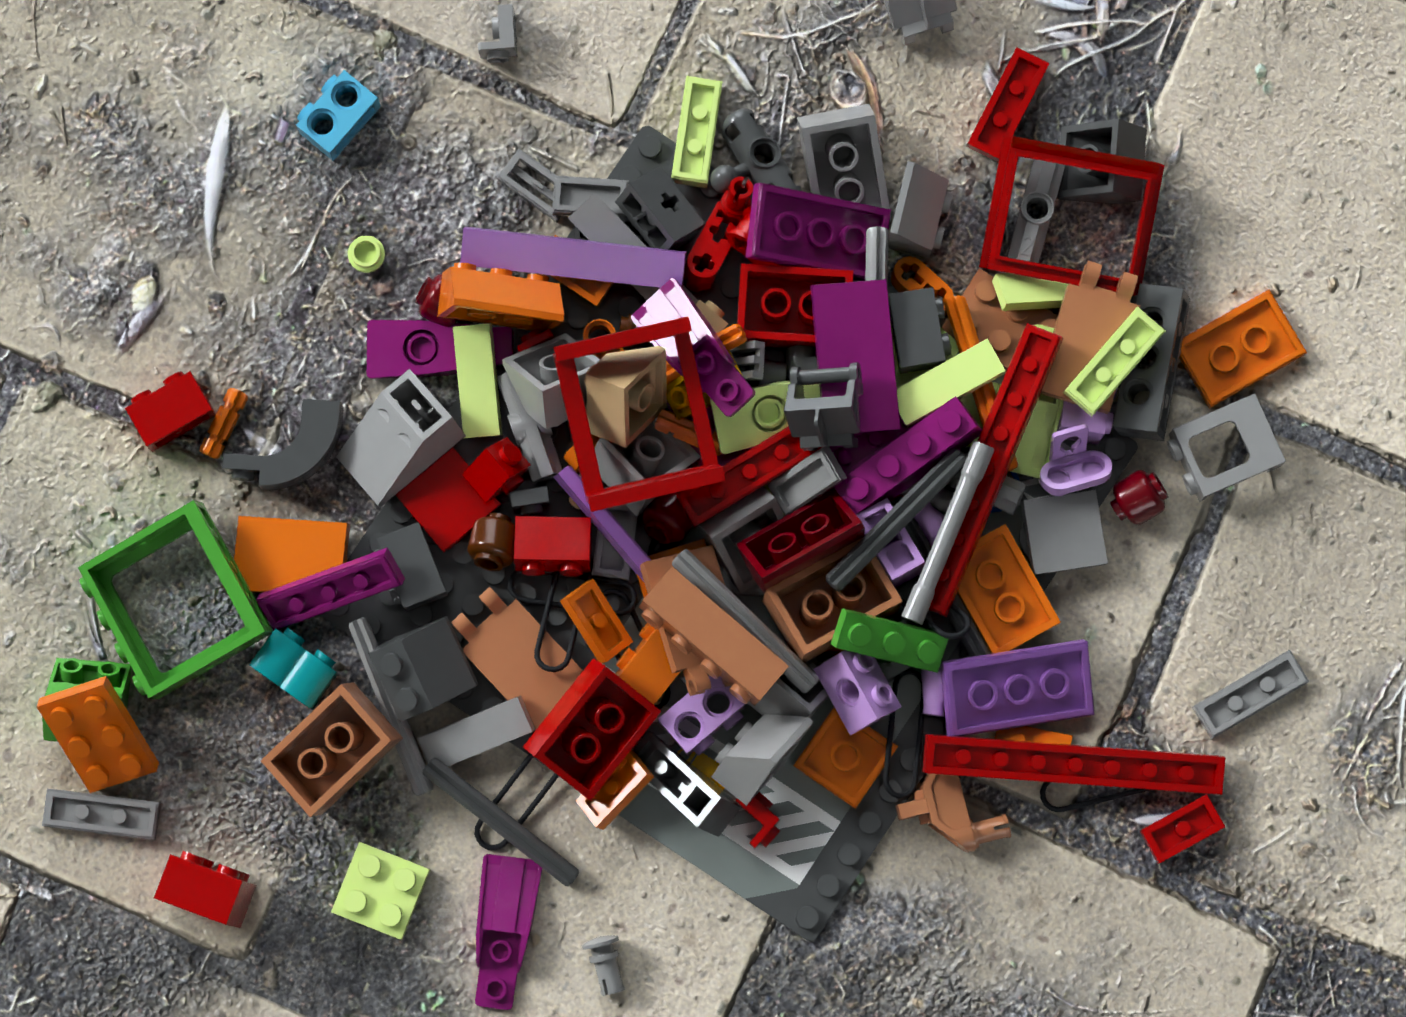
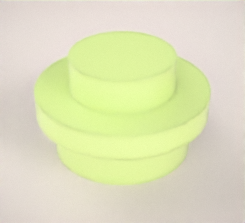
(366, 254)

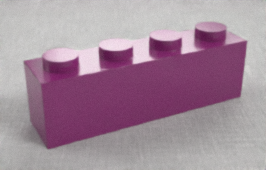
(909, 456)

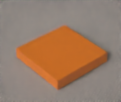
(844, 761)

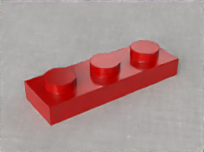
(1008, 103)

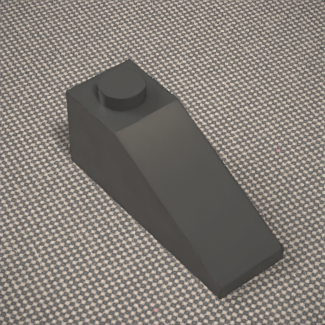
(686, 786)

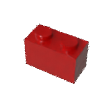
(170, 410)
(552, 545)

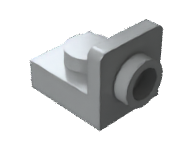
(504, 29)

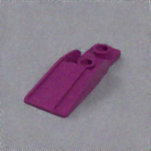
(421, 347)
(713, 361)
(504, 926)

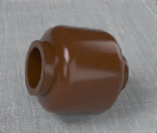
(492, 542)

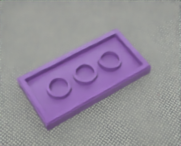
(1017, 688)

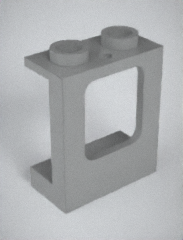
(1255, 433)

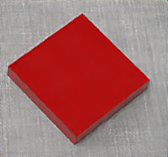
(445, 501)

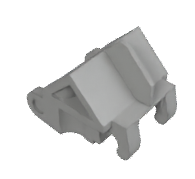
(920, 16)

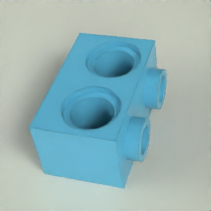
(346, 120)

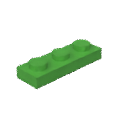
(889, 640)

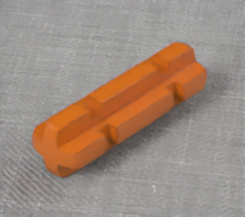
(223, 423)
(682, 429)

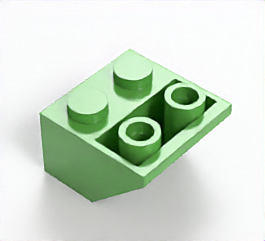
(74, 672)

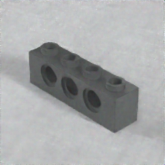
(1151, 418)

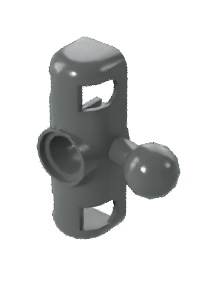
(751, 142)

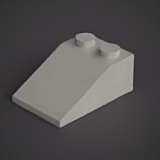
(844, 155)

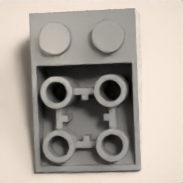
(398, 438)

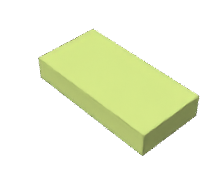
(1027, 293)

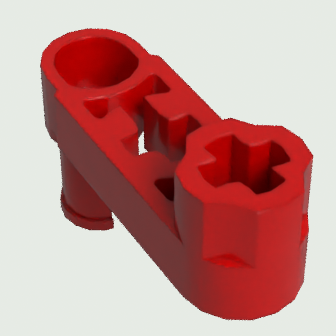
(707, 252)

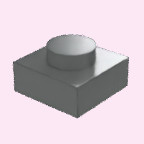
(530, 500)

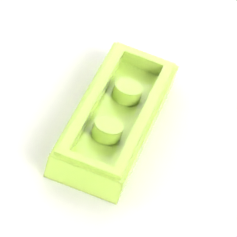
(696, 131)
(1114, 361)
(950, 379)
(477, 380)

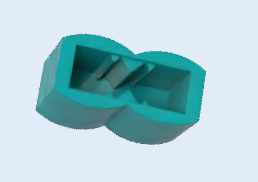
(294, 668)

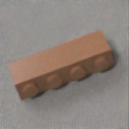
(712, 636)

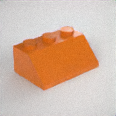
(500, 298)

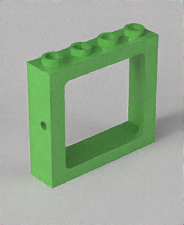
(97, 583)

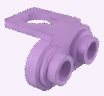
(1073, 468)

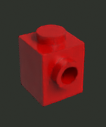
(497, 470)

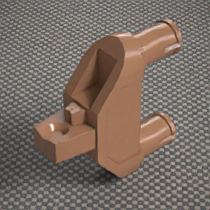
(944, 809)

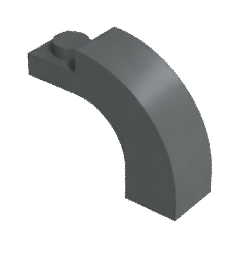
(302, 458)

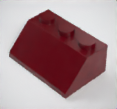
(800, 539)

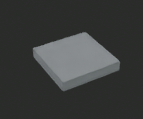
(1064, 532)

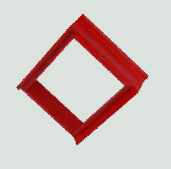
(1017, 147)
(647, 488)

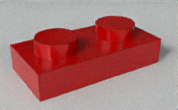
(1182, 829)

